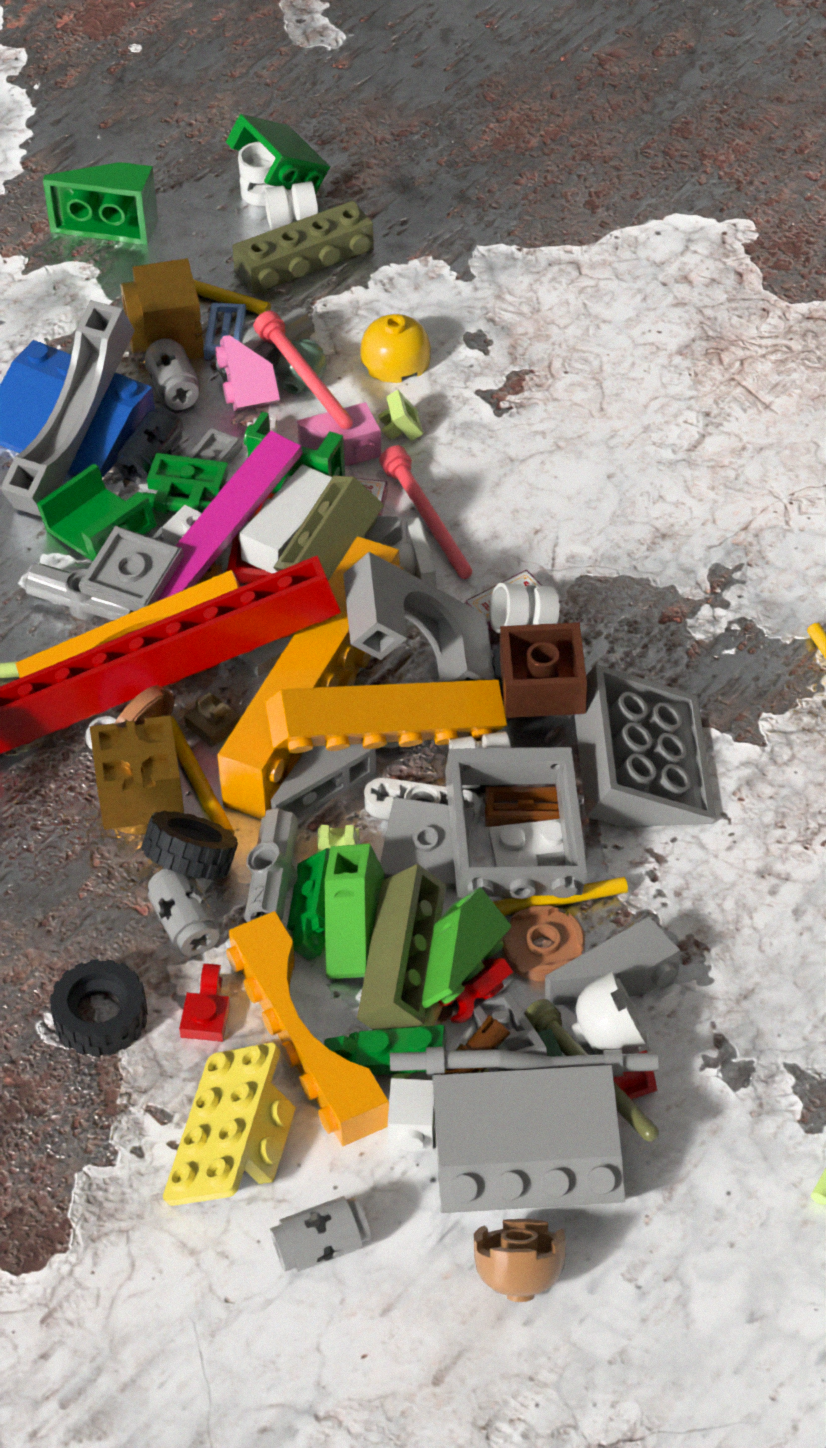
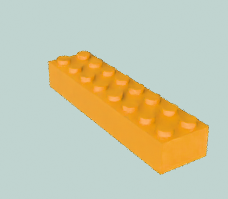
(313, 659)

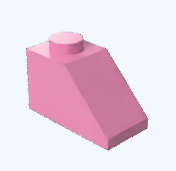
(360, 441)

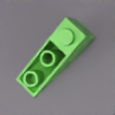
(351, 905)
(459, 942)

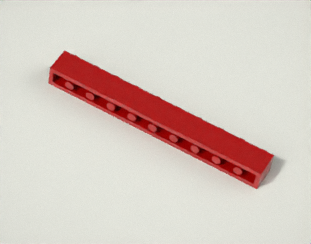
(164, 652)

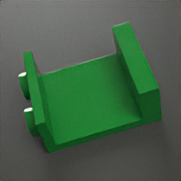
(294, 158)
(327, 459)
(86, 512)

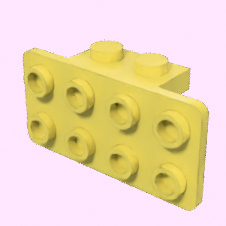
(232, 1127)

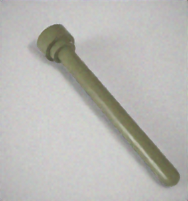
(545, 1015)

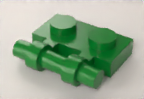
(185, 476)

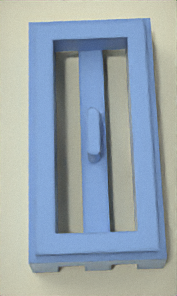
(209, 346)

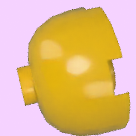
(395, 348)

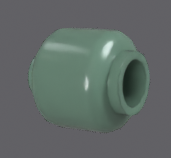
(289, 377)

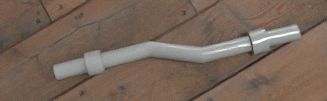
(436, 1060)

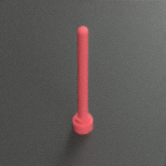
(272, 330)
(397, 464)

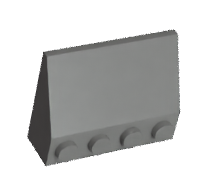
(642, 753)
(527, 1139)

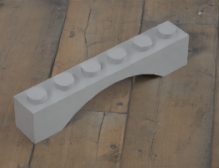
(95, 357)

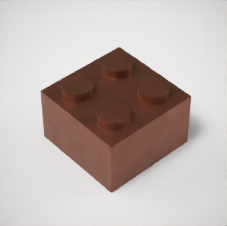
(543, 670)

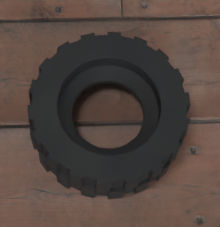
(189, 845)
(104, 1036)

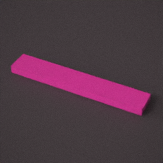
(232, 509)

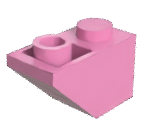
(248, 374)

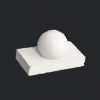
(415, 554)

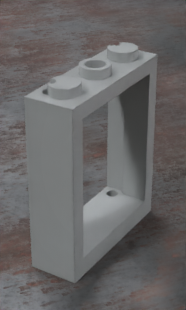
(512, 767)

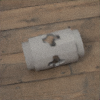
(172, 374)
(183, 912)
(338, 1225)

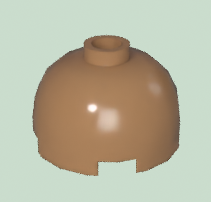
(520, 1257)

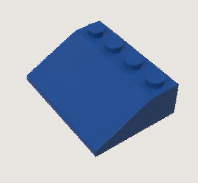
(32, 391)

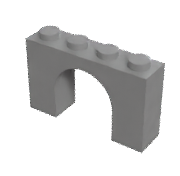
(384, 595)

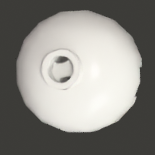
(608, 1018)

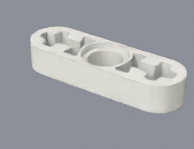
(411, 791)

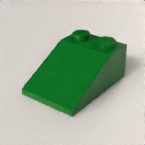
(103, 202)

